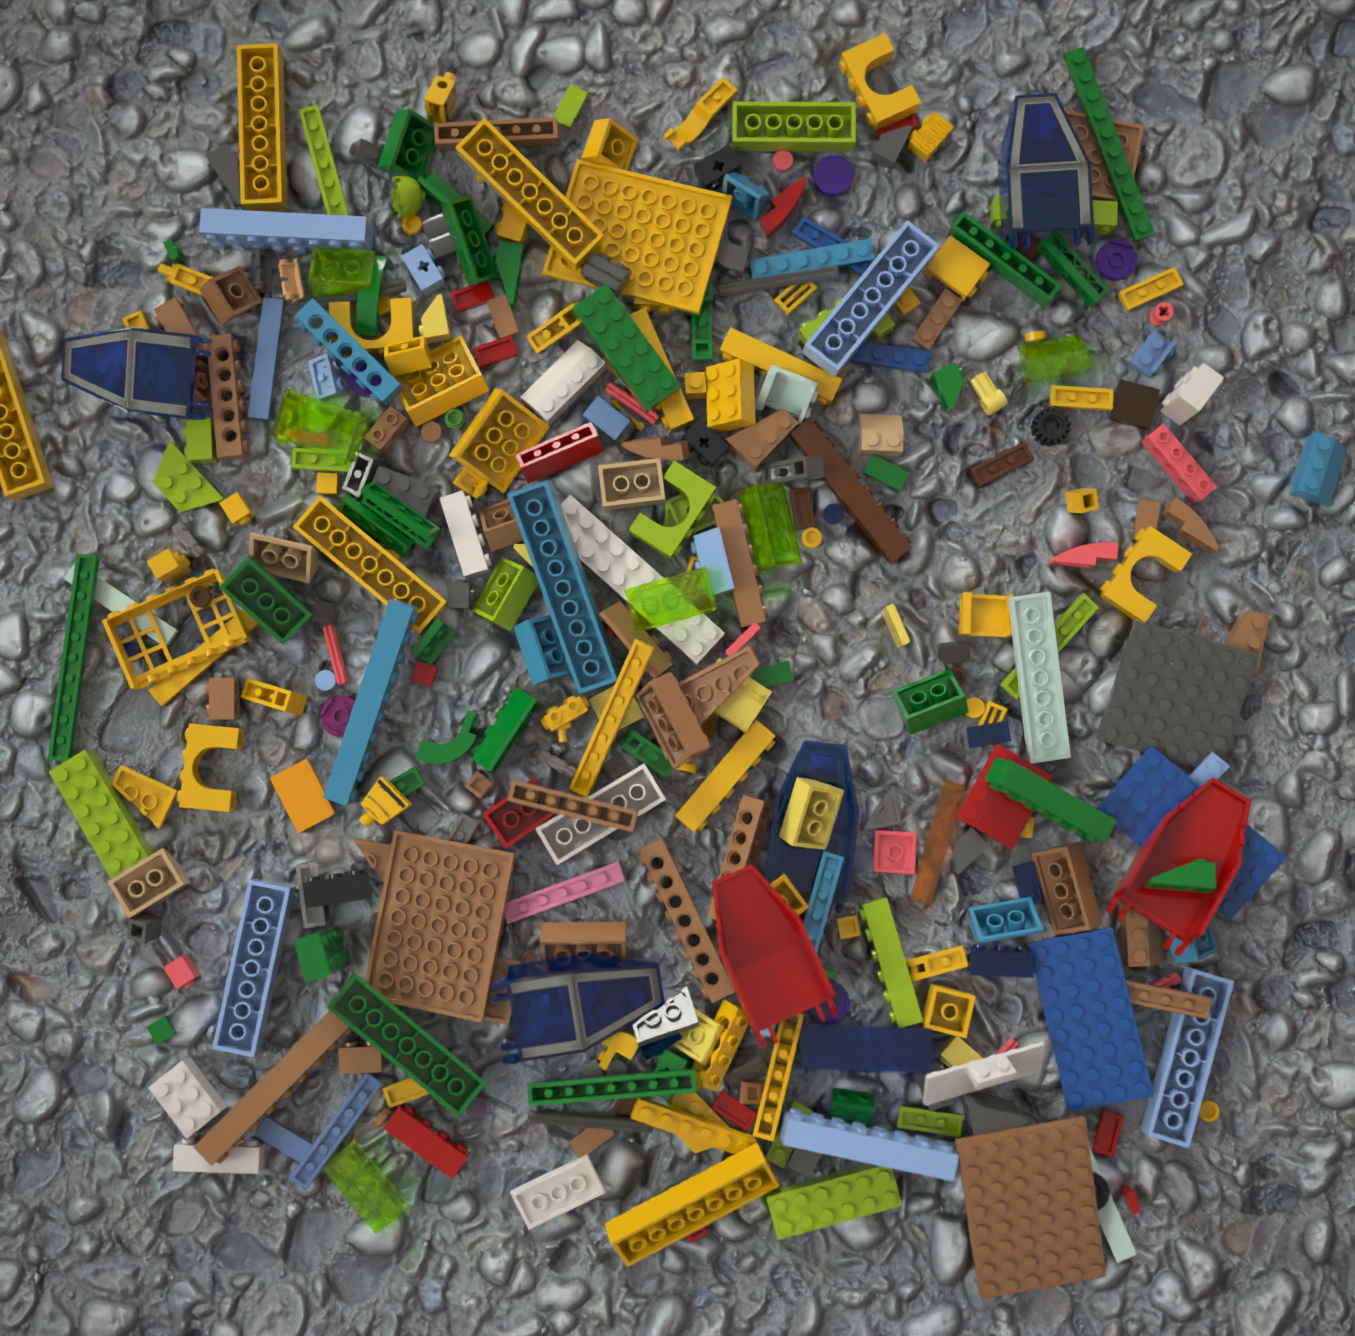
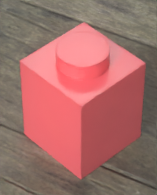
(182, 972)

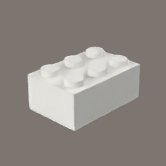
(1191, 393)
(188, 1097)

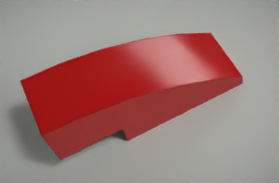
(782, 208)

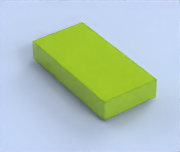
(570, 106)

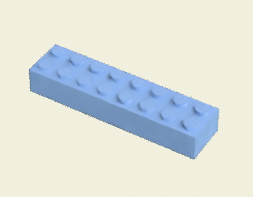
(284, 230)
(870, 299)
(254, 967)
(1186, 1062)
(868, 1145)

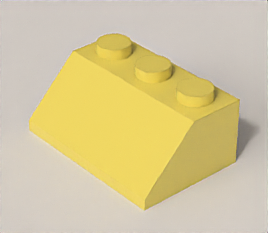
(744, 704)
(811, 814)

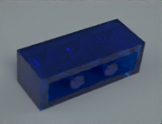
(1000, 961)

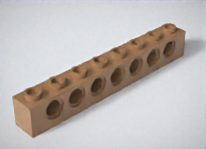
(723, 986)

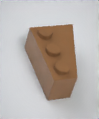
(761, 440)
(1249, 633)

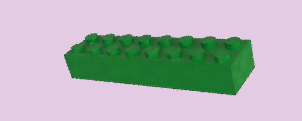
(406, 1044)

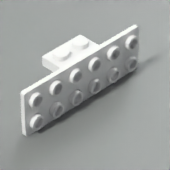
(983, 1073)

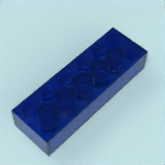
(866, 1049)

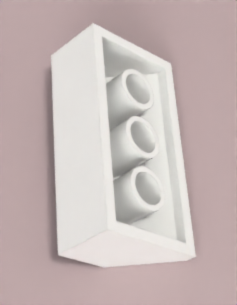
(564, 382)

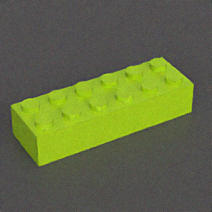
(794, 126)
(101, 812)
(832, 1199)

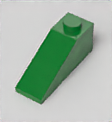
(510, 260)
(1192, 877)

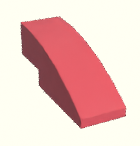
(1087, 555)

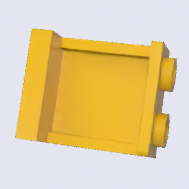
(958, 268)
(984, 615)

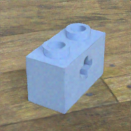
(429, 280)

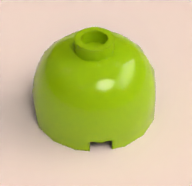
(407, 196)

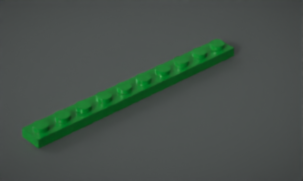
(1109, 144)
(73, 657)

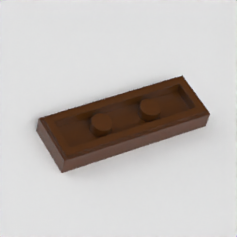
(1001, 464)

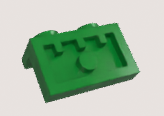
(434, 642)

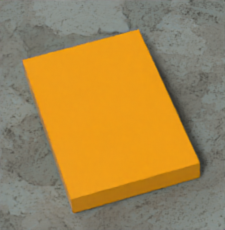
(302, 795)

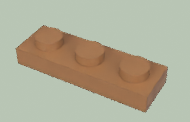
(936, 320)

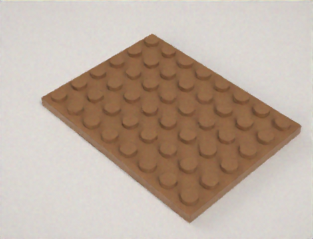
(439, 925)
(1031, 1207)

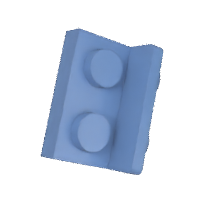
(1152, 353)

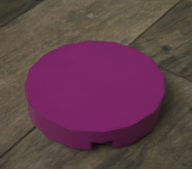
(336, 715)

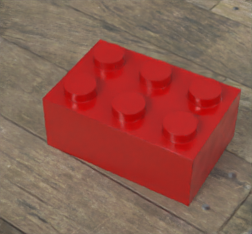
(515, 821)

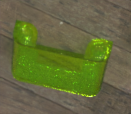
(319, 426)

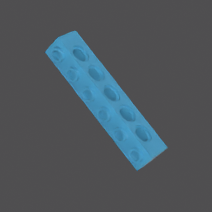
(314, 313)

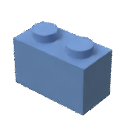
(607, 419)

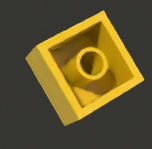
(948, 1010)

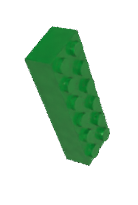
(626, 348)
(1049, 800)

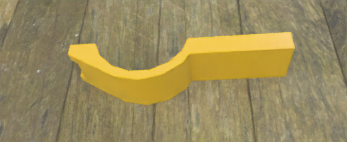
(701, 114)

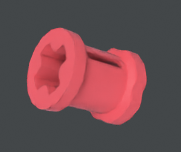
(1167, 311)

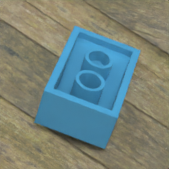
(746, 196)

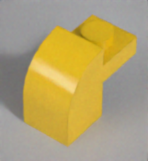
(622, 1042)

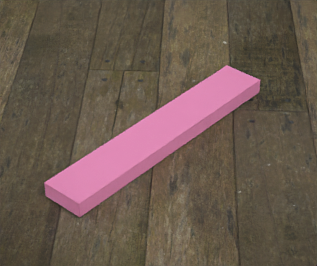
(564, 892)

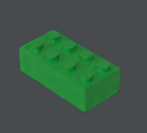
(265, 599)
(322, 953)

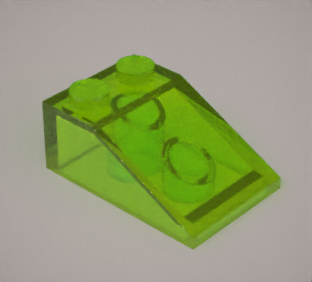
(340, 271)

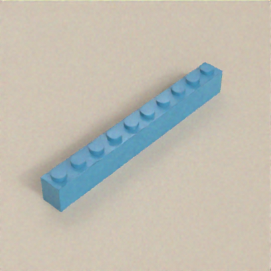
(370, 702)

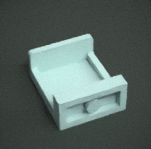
(788, 392)

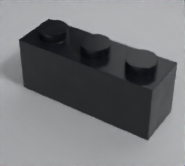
(336, 889)

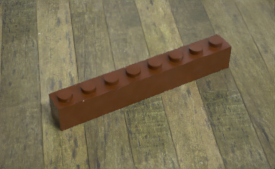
(852, 493)

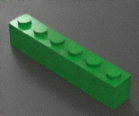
(1004, 260)

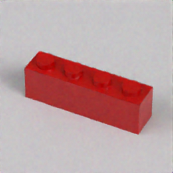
(559, 452)
(427, 1140)

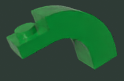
(454, 750)

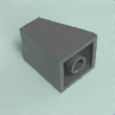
(990, 1114)

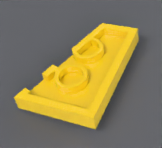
(147, 794)

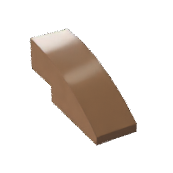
(658, 447)
(1190, 525)

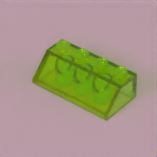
(770, 526)
(671, 599)
(365, 1186)

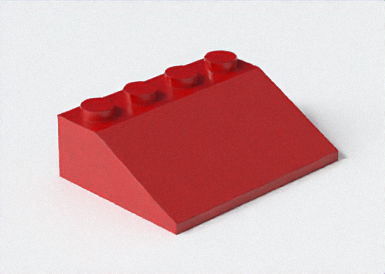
(993, 811)

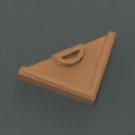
(376, 854)

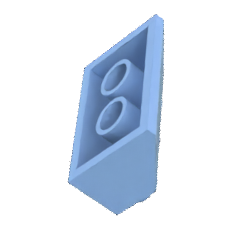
(711, 553)

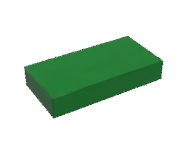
(885, 473)
(773, 674)

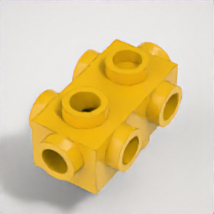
(560, 718)

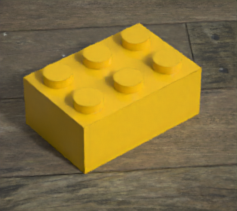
(730, 395)

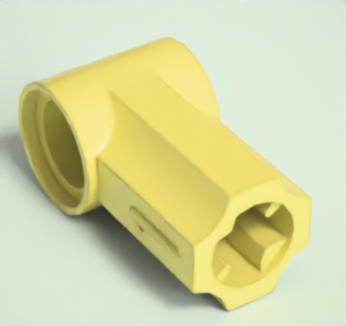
(990, 397)

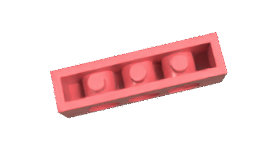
(1179, 464)

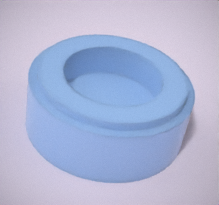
(325, 680)

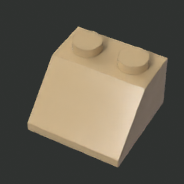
(881, 435)

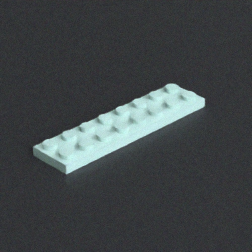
(1039, 677)

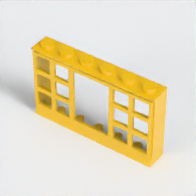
(185, 661)

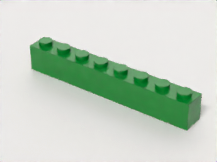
(614, 1087)

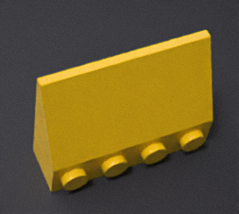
(446, 385)
(494, 438)

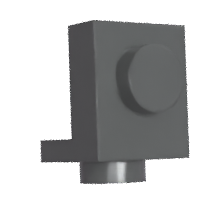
(365, 153)

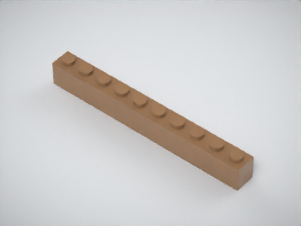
(271, 1088)

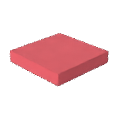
(743, 639)
(894, 852)

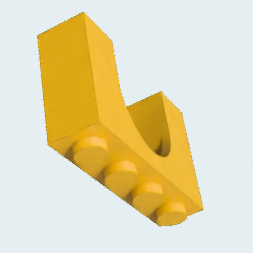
(879, 109)
(401, 326)
(1120, 591)
(194, 791)

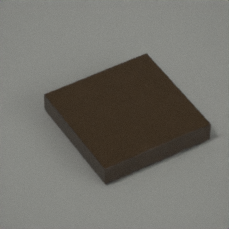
(1134, 404)

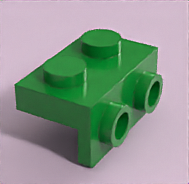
(852, 1106)

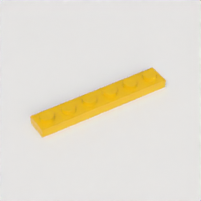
(691, 1126)

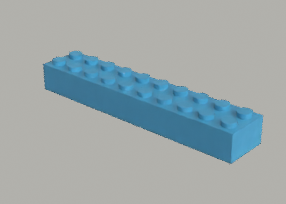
(564, 586)

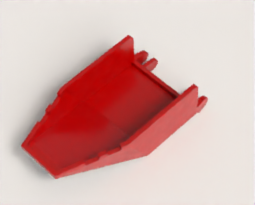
(1201, 827)
(767, 953)

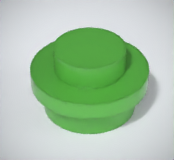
(454, 418)

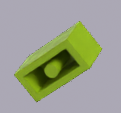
(200, 441)

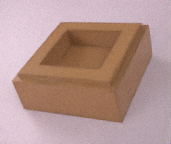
(479, 784)
(750, 1092)

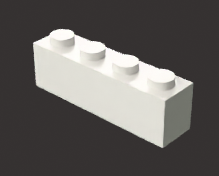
(465, 534)
(246, 1158)

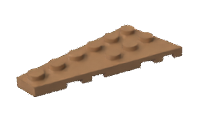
(716, 683)

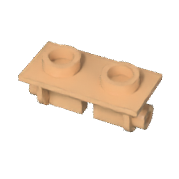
(292, 288)

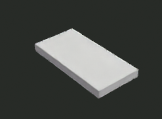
(558, 1191)

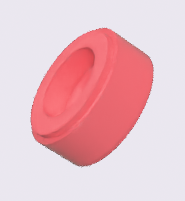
(782, 161)

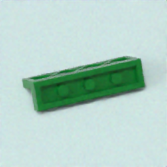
(442, 192)
(1069, 270)
(375, 525)
(416, 526)

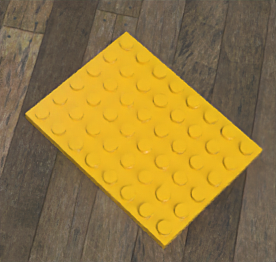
(651, 227)

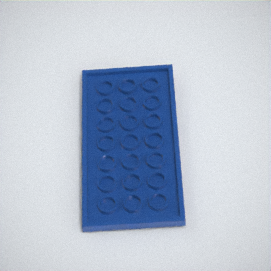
(1155, 789)
(1091, 1019)

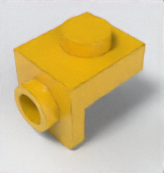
(470, 483)

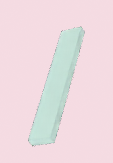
(118, 601)
(1113, 1226)

